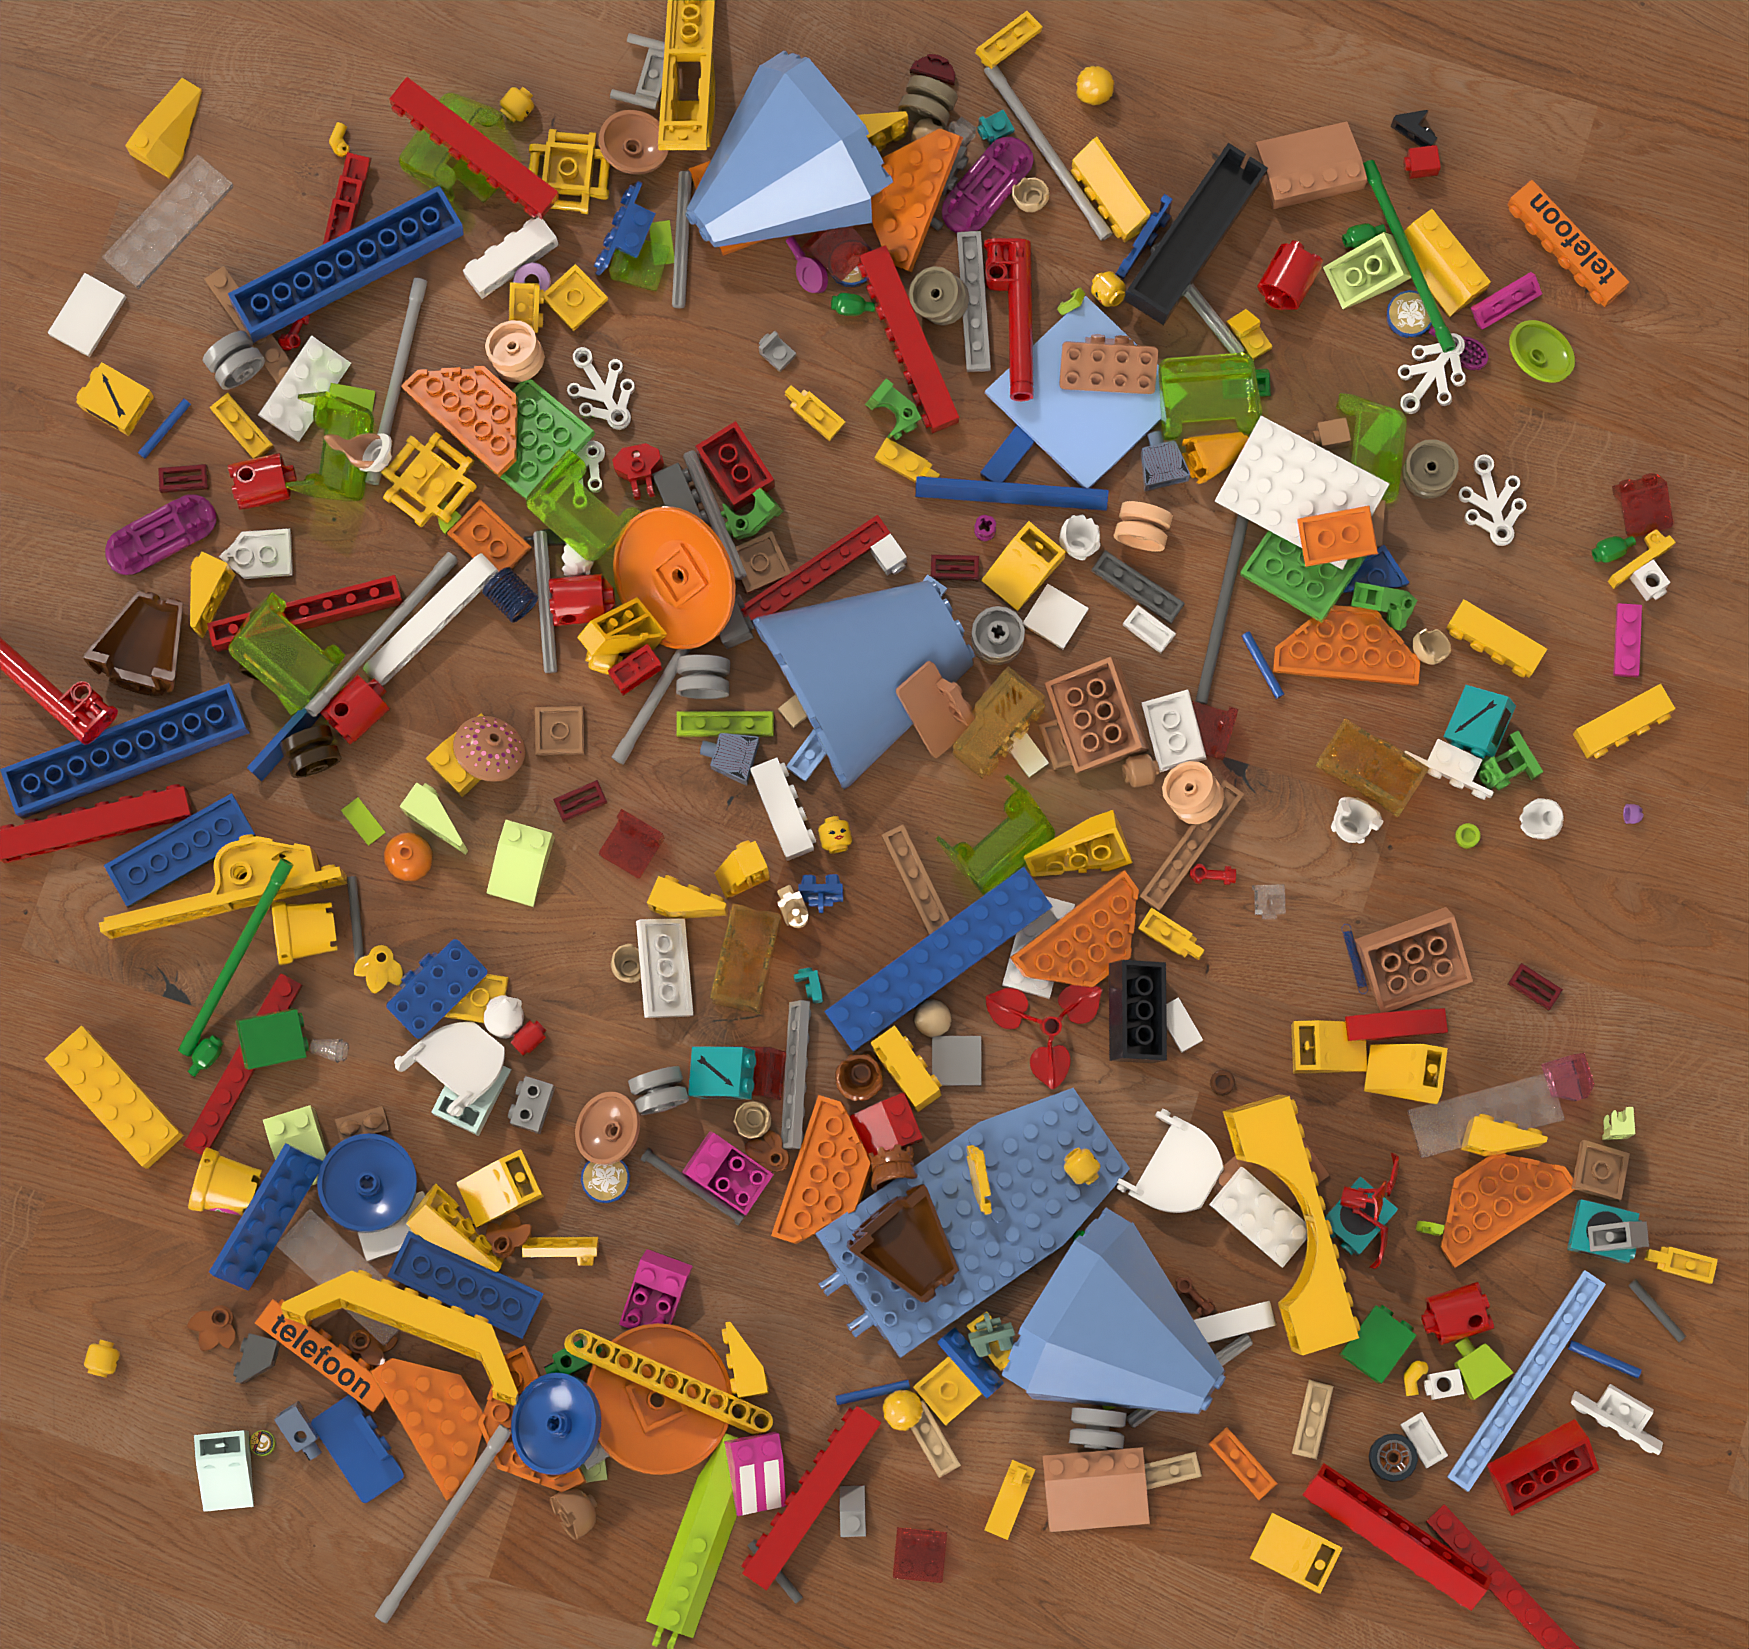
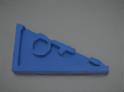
(1147, 235)
(1379, 571)

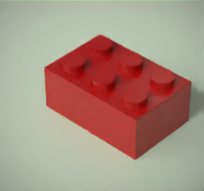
(734, 465)

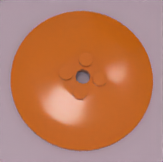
(647, 568)
(666, 1436)

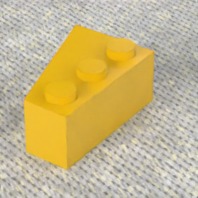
(622, 630)
(742, 869)
(906, 1069)

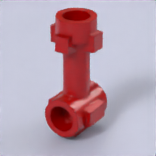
(292, 340)
(1200, 873)

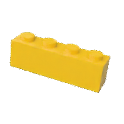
(1496, 639)
(1624, 721)

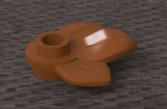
(765, 1150)
(509, 1233)
(211, 1330)
(372, 1350)

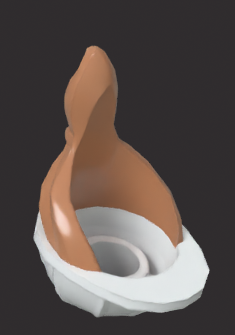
(364, 451)

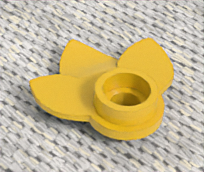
(378, 972)

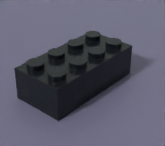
(1137, 1011)

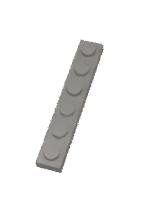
(975, 316)
(795, 1074)

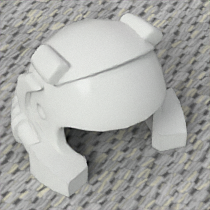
(1355, 819)

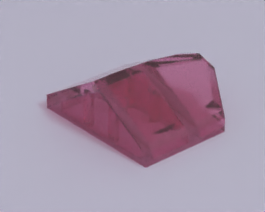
(1569, 1077)

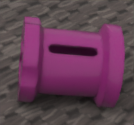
(989, 522)

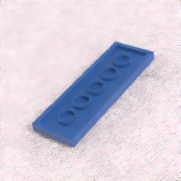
(177, 850)
(266, 1217)
(465, 1285)

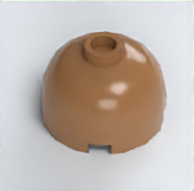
(576, 1511)

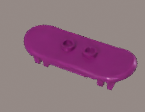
(987, 185)
(160, 534)

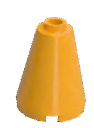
(1212, 453)

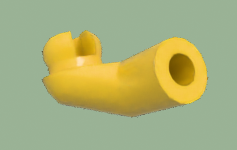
(337, 142)
(1412, 1375)

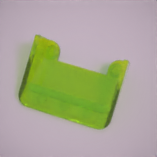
(428, 161)
(1208, 391)
(1377, 439)
(575, 511)
(283, 654)

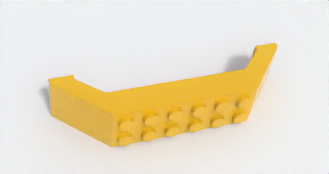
(412, 1315)

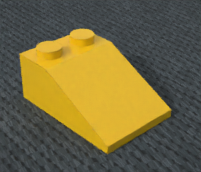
(208, 588)
(447, 766)

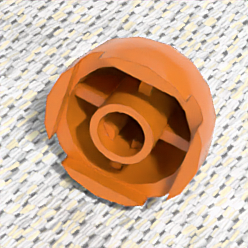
(408, 856)

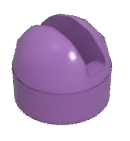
(1632, 813)

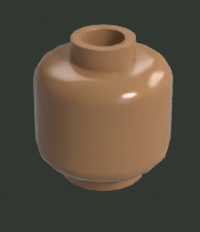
(1140, 770)

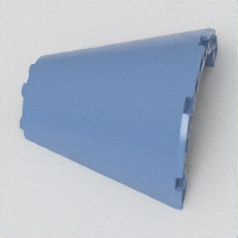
(853, 657)

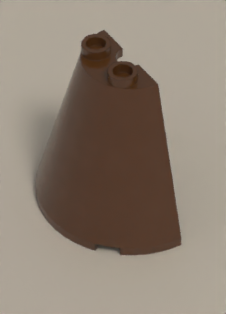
(140, 645)
(907, 1244)

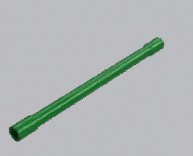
(1441, 330)
(276, 881)

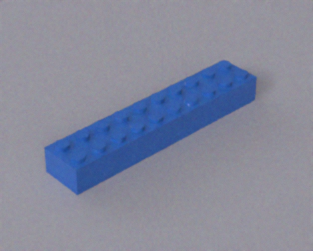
(346, 264)
(125, 751)
(938, 959)

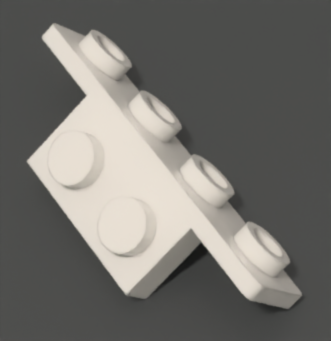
(1454, 765)
(1621, 1413)

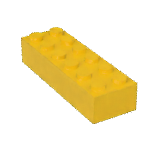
(114, 1097)

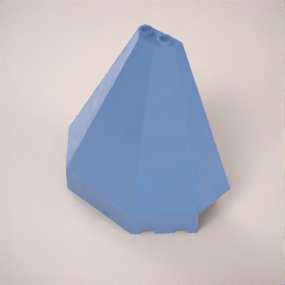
(788, 161)
(1114, 1331)

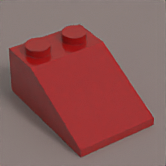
(887, 1125)

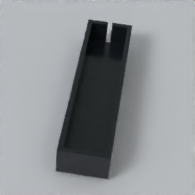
(1195, 234)

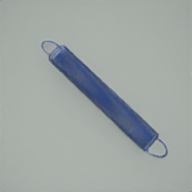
(1351, 954)

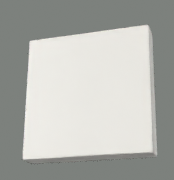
(1055, 616)

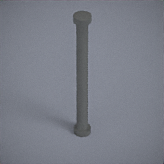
(693, 1186)

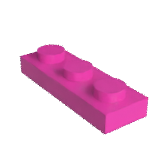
(1506, 300)
(1627, 640)

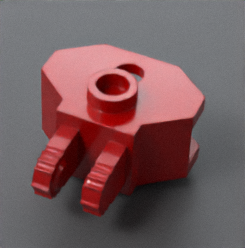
(639, 467)

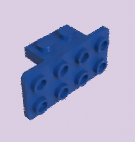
(629, 229)
(435, 987)
(358, 1448)

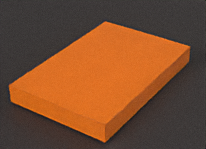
(488, 534)
(1337, 536)

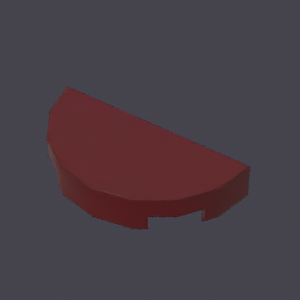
(934, 67)

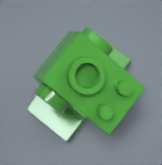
(892, 399)
(763, 512)
(1397, 603)
(1520, 759)

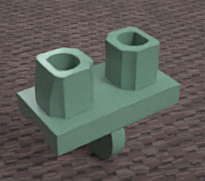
(980, 1339)

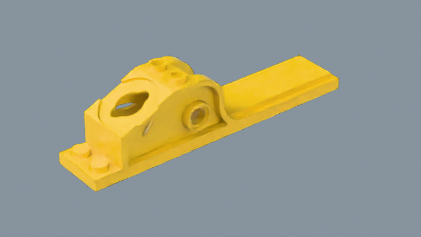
(688, 39)
(248, 855)

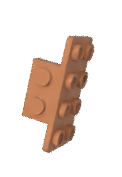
(1108, 365)
(935, 708)

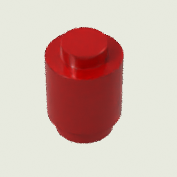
(529, 1037)

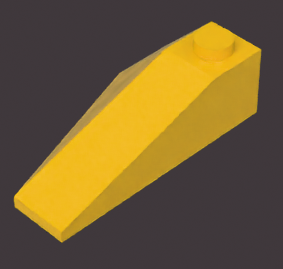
(164, 132)
(1089, 845)
(441, 1224)

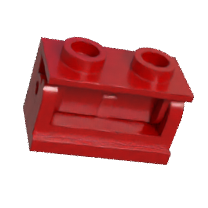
(635, 669)

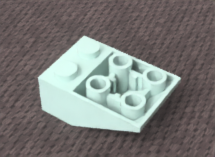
(477, 1113)
(224, 1470)

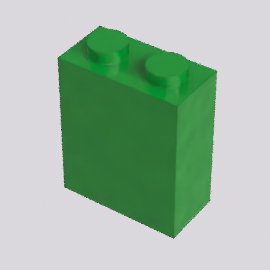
(272, 1038)
(1379, 1343)

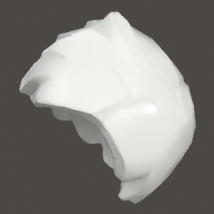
(1079, 537)
(574, 563)
(1542, 819)
(504, 1016)

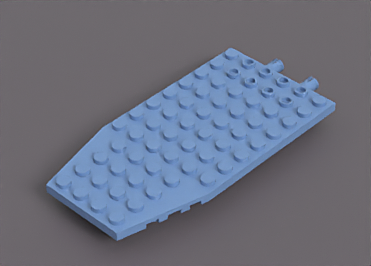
(1031, 1214)

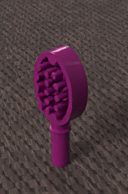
(809, 271)
(1474, 354)

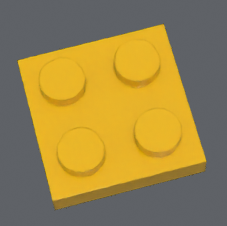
(574, 297)
(947, 1390)

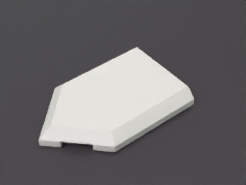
(261, 554)

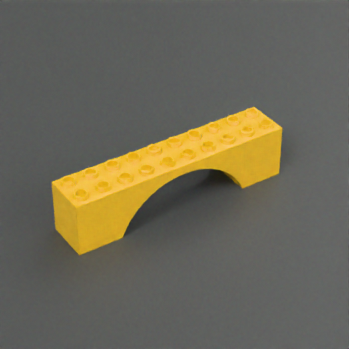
(1317, 1306)

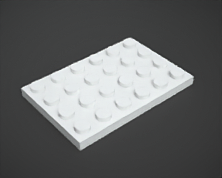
(1291, 479)

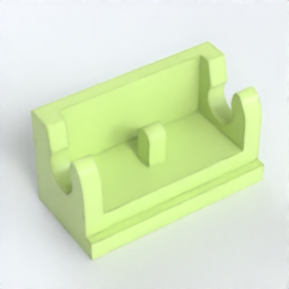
(1621, 1125)

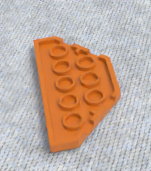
(908, 204)
(473, 409)
(1348, 646)
(1084, 939)
(826, 1175)
(1496, 1200)
(497, 1412)
(436, 1416)

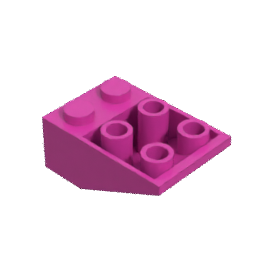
(727, 1173)
(655, 1290)

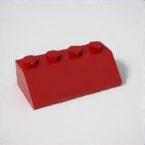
(1543, 1467)

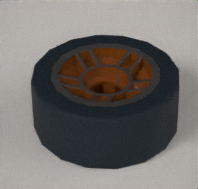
(1406, 1460)

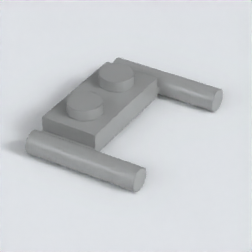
(650, 81)

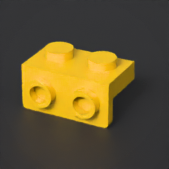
(525, 302)

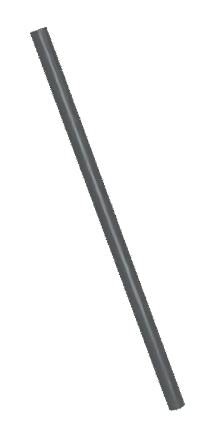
(1222, 610)

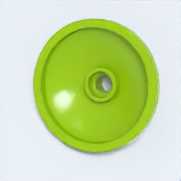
(1542, 351)

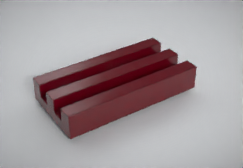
(183, 487)
(952, 576)
(565, 817)
(1516, 976)

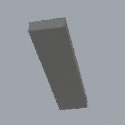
(1138, 587)

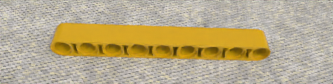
(657, 1384)

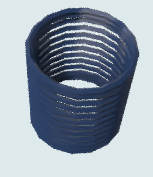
(520, 601)

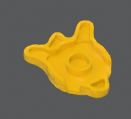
(979, 1178)

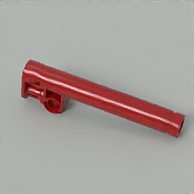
(1015, 268)
(77, 715)

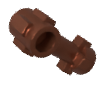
(1184, 1286)

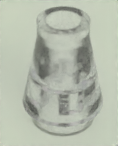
(332, 1049)

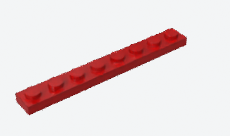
(817, 569)
(236, 1076)
(1503, 1585)

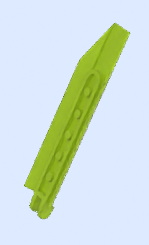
(696, 1551)

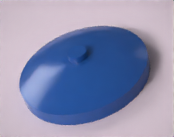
(367, 1183)
(556, 1424)

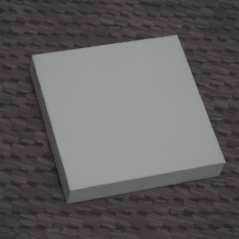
(957, 1060)

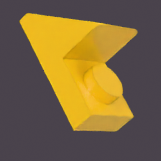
(1249, 334)

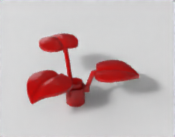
(1049, 1063)
(1357, 1199)

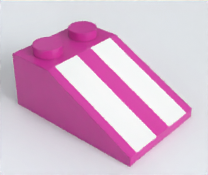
(756, 1472)

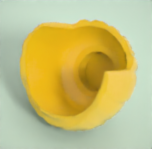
(1094, 85)
(902, 1409)

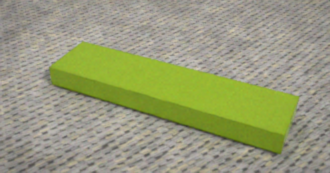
(730, 722)

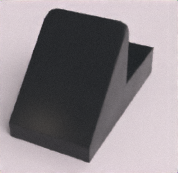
(1409, 126)

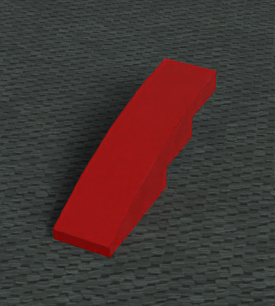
(348, 196)
(1396, 1024)

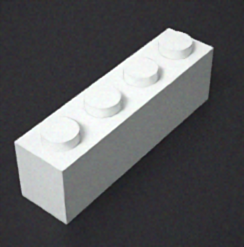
(503, 260)
(782, 809)

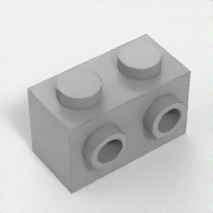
(531, 1105)

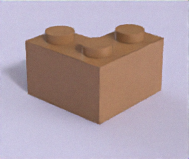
(1333, 437)

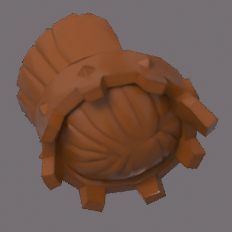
(859, 1076)
(891, 1164)

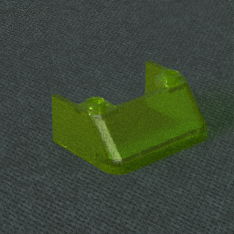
(336, 476)
(1004, 848)

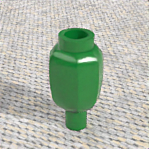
(1361, 234)
(851, 304)
(1612, 548)
(205, 1054)

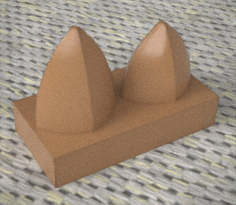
(365, 1122)

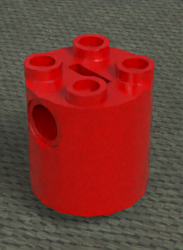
(1289, 276)
(261, 481)
(580, 598)
(355, 708)
(1457, 1314)

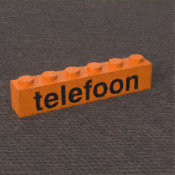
(1567, 243)
(323, 1355)

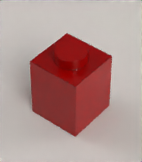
(1422, 162)

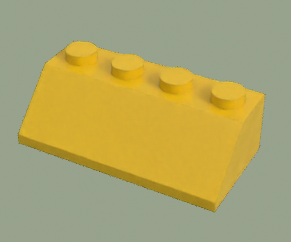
(1110, 190)
(1445, 264)

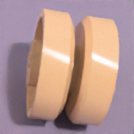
(514, 351)
(1143, 526)
(1193, 792)

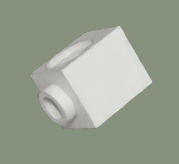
(889, 555)
(1650, 570)
(1451, 1376)

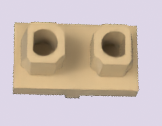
(792, 907)

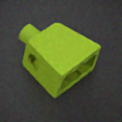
(1479, 1368)

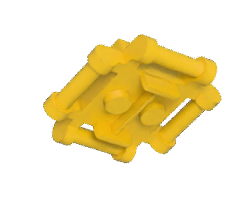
(570, 168)
(429, 480)

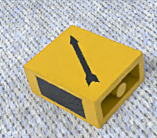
(114, 398)

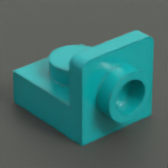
(995, 127)
(814, 987)

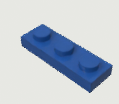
(968, 1361)

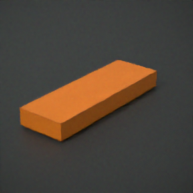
(1242, 1463)

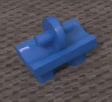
(821, 894)

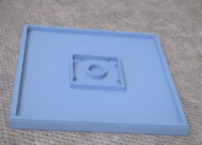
(1078, 427)

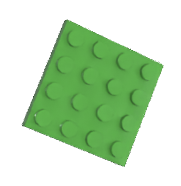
(543, 436)
(1281, 570)

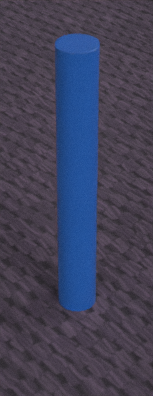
(164, 428)
(1263, 665)
(1604, 1359)
(872, 1392)

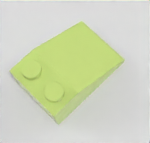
(1367, 271)
(427, 810)
(520, 863)
(298, 1129)

